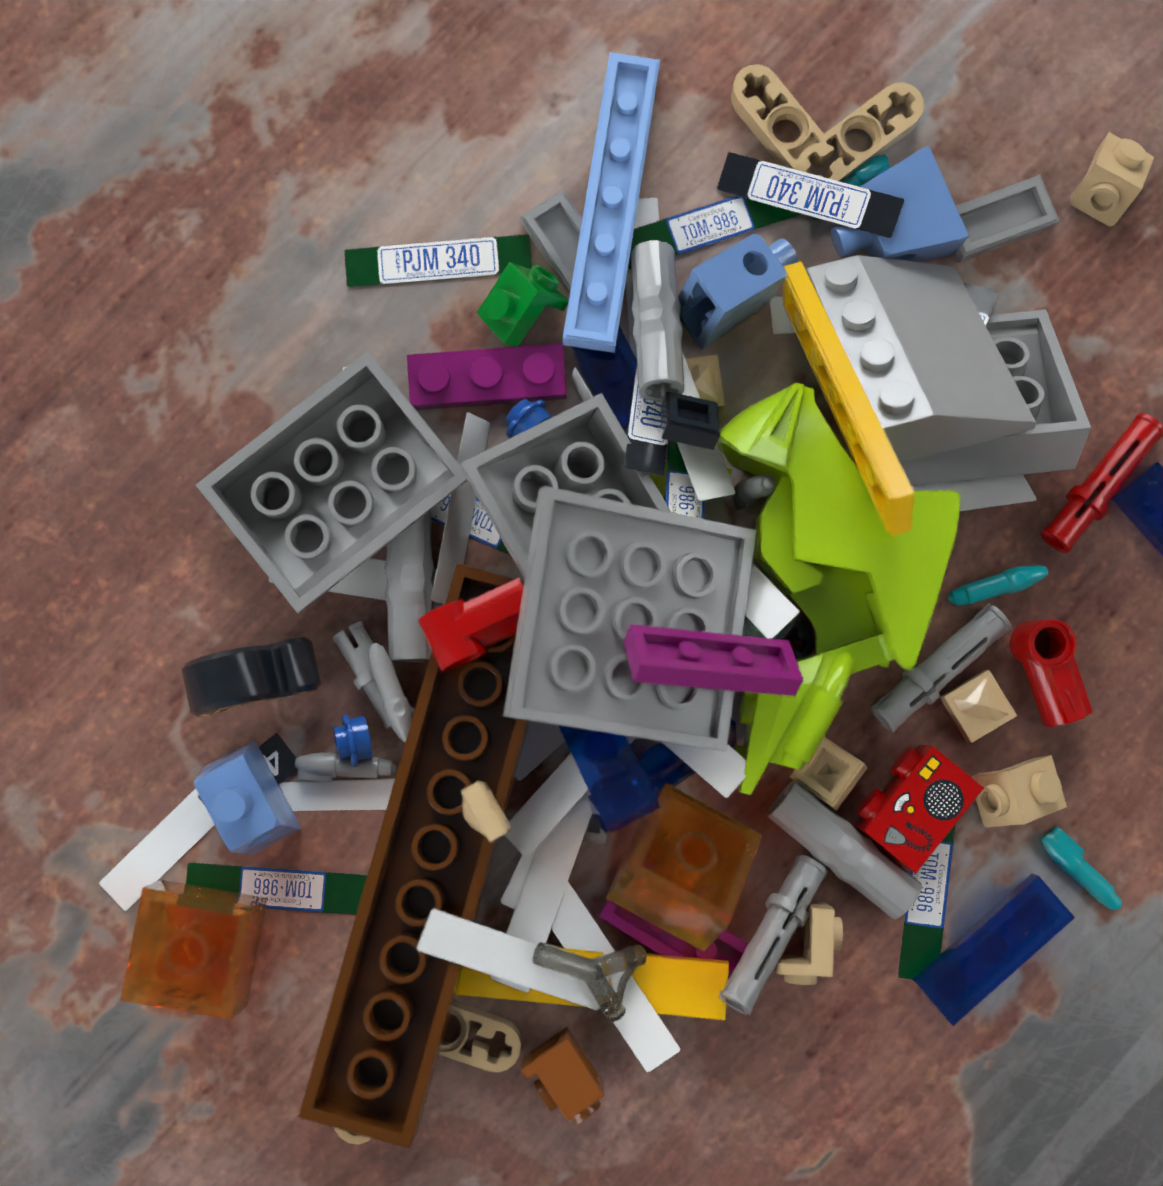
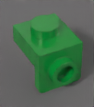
(519, 300)

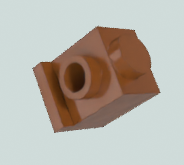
(565, 1077)

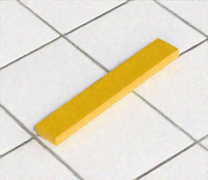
(848, 402)
(669, 982)

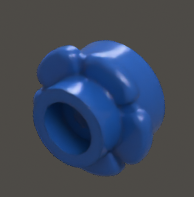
(525, 416)
(353, 739)

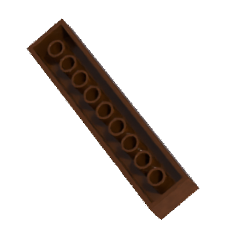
(388, 995)

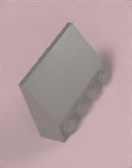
(920, 354)
(1046, 384)
(569, 452)
(332, 482)

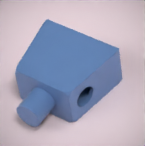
(928, 220)
(733, 287)
(245, 801)

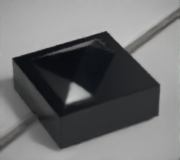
(689, 420)

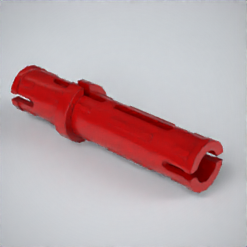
(1065, 527)

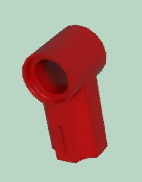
(465, 629)
(1054, 676)

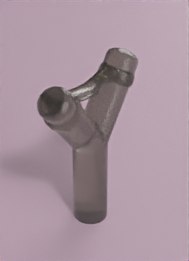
(595, 971)

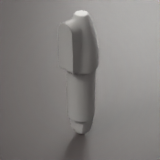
(750, 490)
(395, 704)
(328, 766)

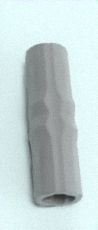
(656, 320)
(409, 591)
(844, 850)

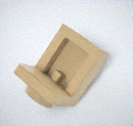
(1112, 179)
(1020, 793)
(820, 938)

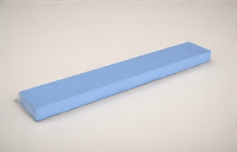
(611, 203)

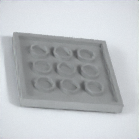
(593, 575)

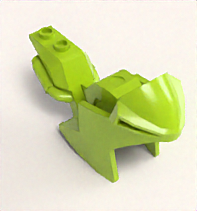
(837, 562)

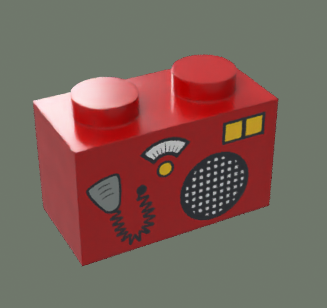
(917, 806)

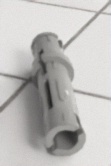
(926, 680)
(784, 915)

